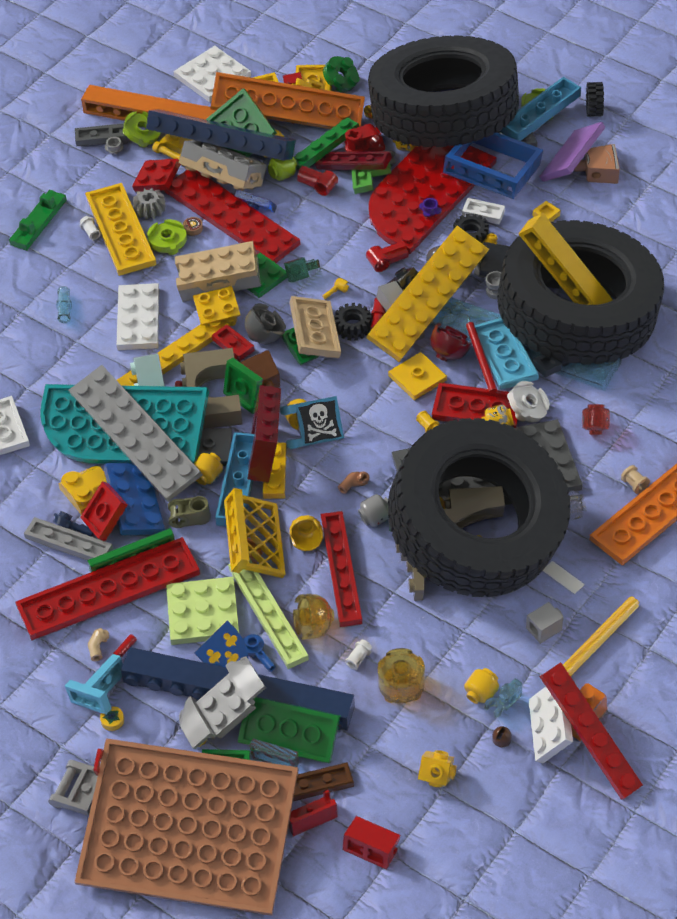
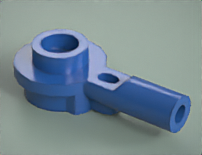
(255, 646)

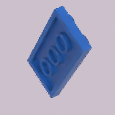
(142, 513)

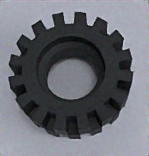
(594, 99)
(473, 223)
(352, 313)

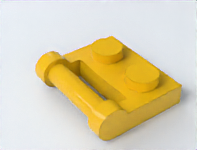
(172, 142)

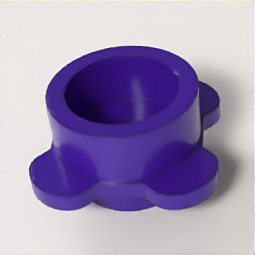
(430, 207)

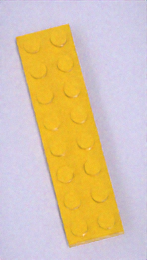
(427, 294)

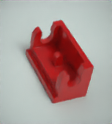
(313, 814)
(371, 842)

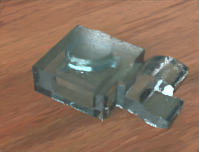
(508, 696)

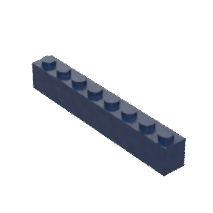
(221, 134)

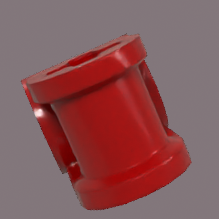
(363, 138)

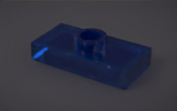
(255, 201)

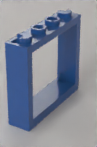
(489, 178)

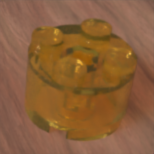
(401, 676)

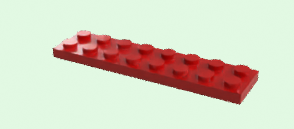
(232, 215)
(107, 588)

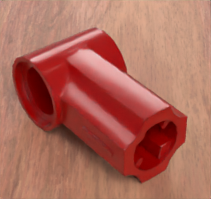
(322, 182)
(381, 258)

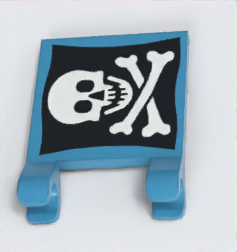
(317, 421)

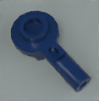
(64, 520)

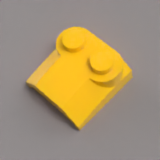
(81, 486)

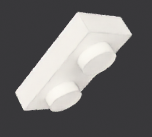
(490, 211)

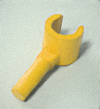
(340, 284)

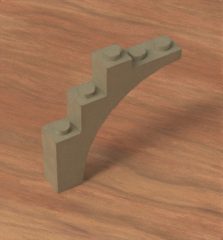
(463, 508)

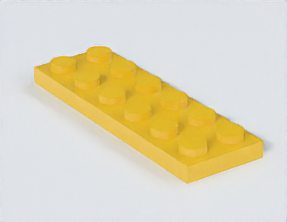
(120, 229)

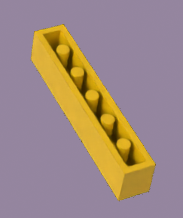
(562, 262)

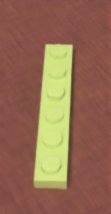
(271, 617)

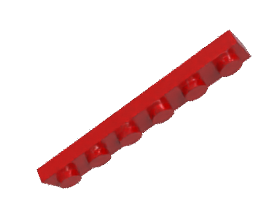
(341, 569)
(591, 731)

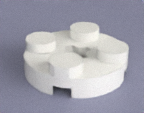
(523, 410)

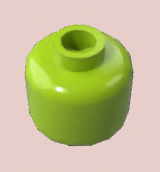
(282, 169)

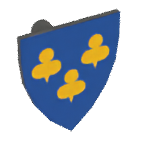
(222, 647)

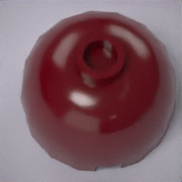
(449, 343)

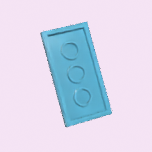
(505, 355)

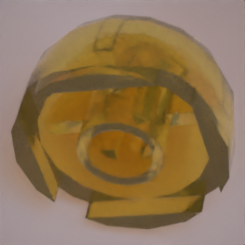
(313, 616)

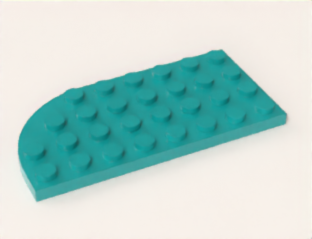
(77, 436)

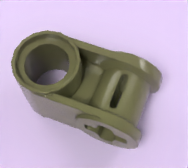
(190, 511)

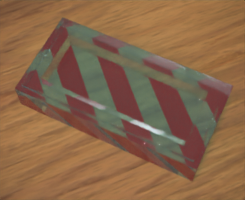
(273, 754)

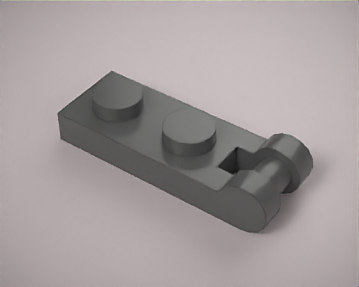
(99, 134)

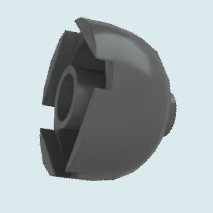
(264, 325)

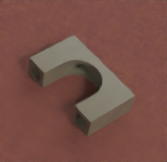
(208, 366)

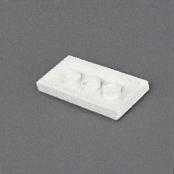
(138, 316)

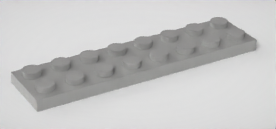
(135, 433)

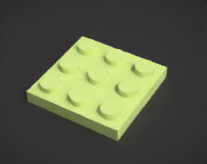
(200, 608)

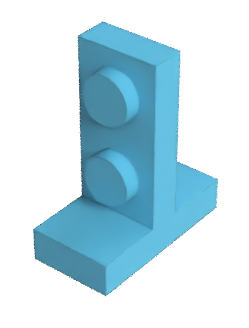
(94, 692)

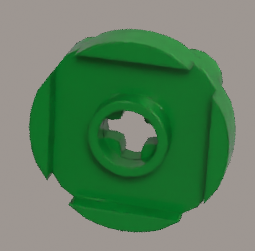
(346, 67)

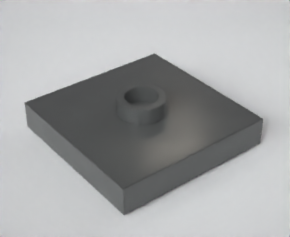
(216, 441)

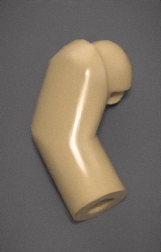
(97, 637)

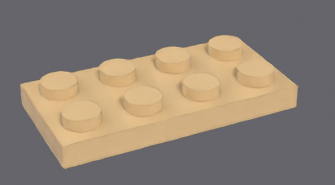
(315, 327)

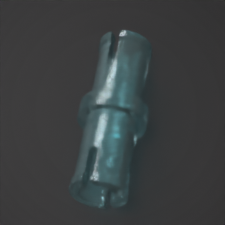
(63, 304)

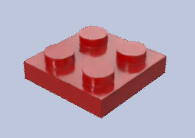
(156, 175)
(103, 511)

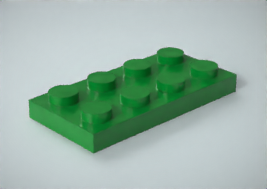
(292, 727)

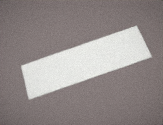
(563, 577)

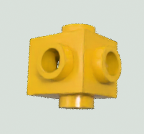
(437, 768)

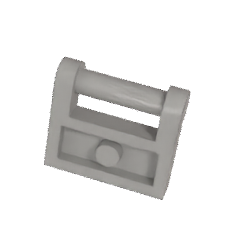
(82, 792)

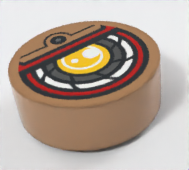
(193, 226)

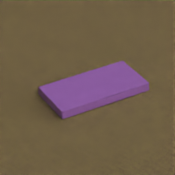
(572, 152)

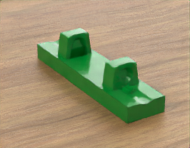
(37, 220)

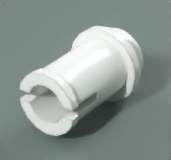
(88, 224)
(360, 651)

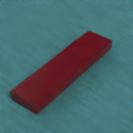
(354, 161)

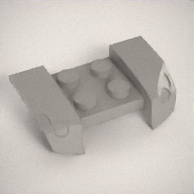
(222, 705)

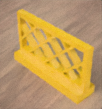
(239, 532)

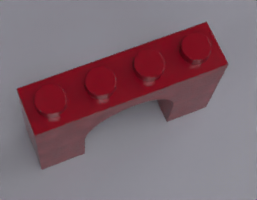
(265, 433)

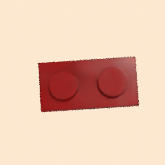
(229, 338)

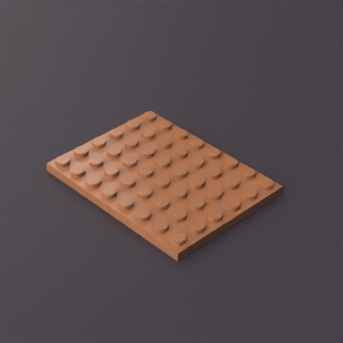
(188, 826)

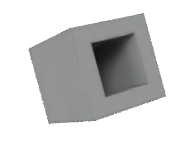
(544, 622)

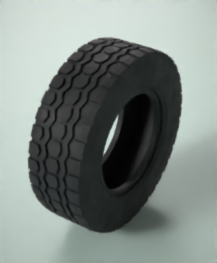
(477, 109)
(577, 330)
(460, 558)

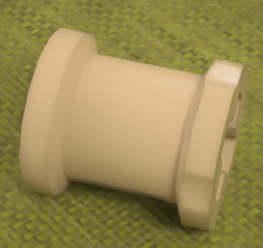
(635, 479)

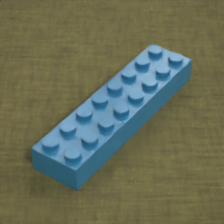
(542, 108)
(236, 472)

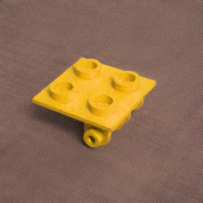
(217, 306)

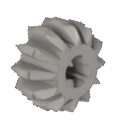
(149, 203)

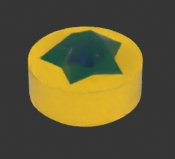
(113, 719)

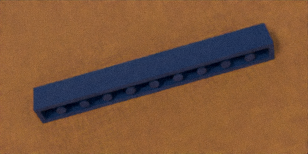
(196, 678)

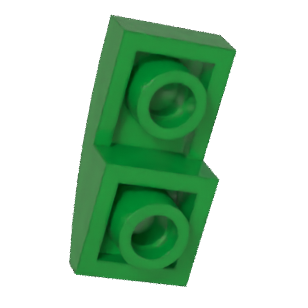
(289, 339)

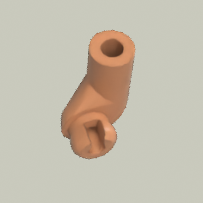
(352, 480)

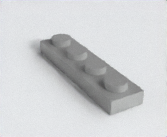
(66, 539)

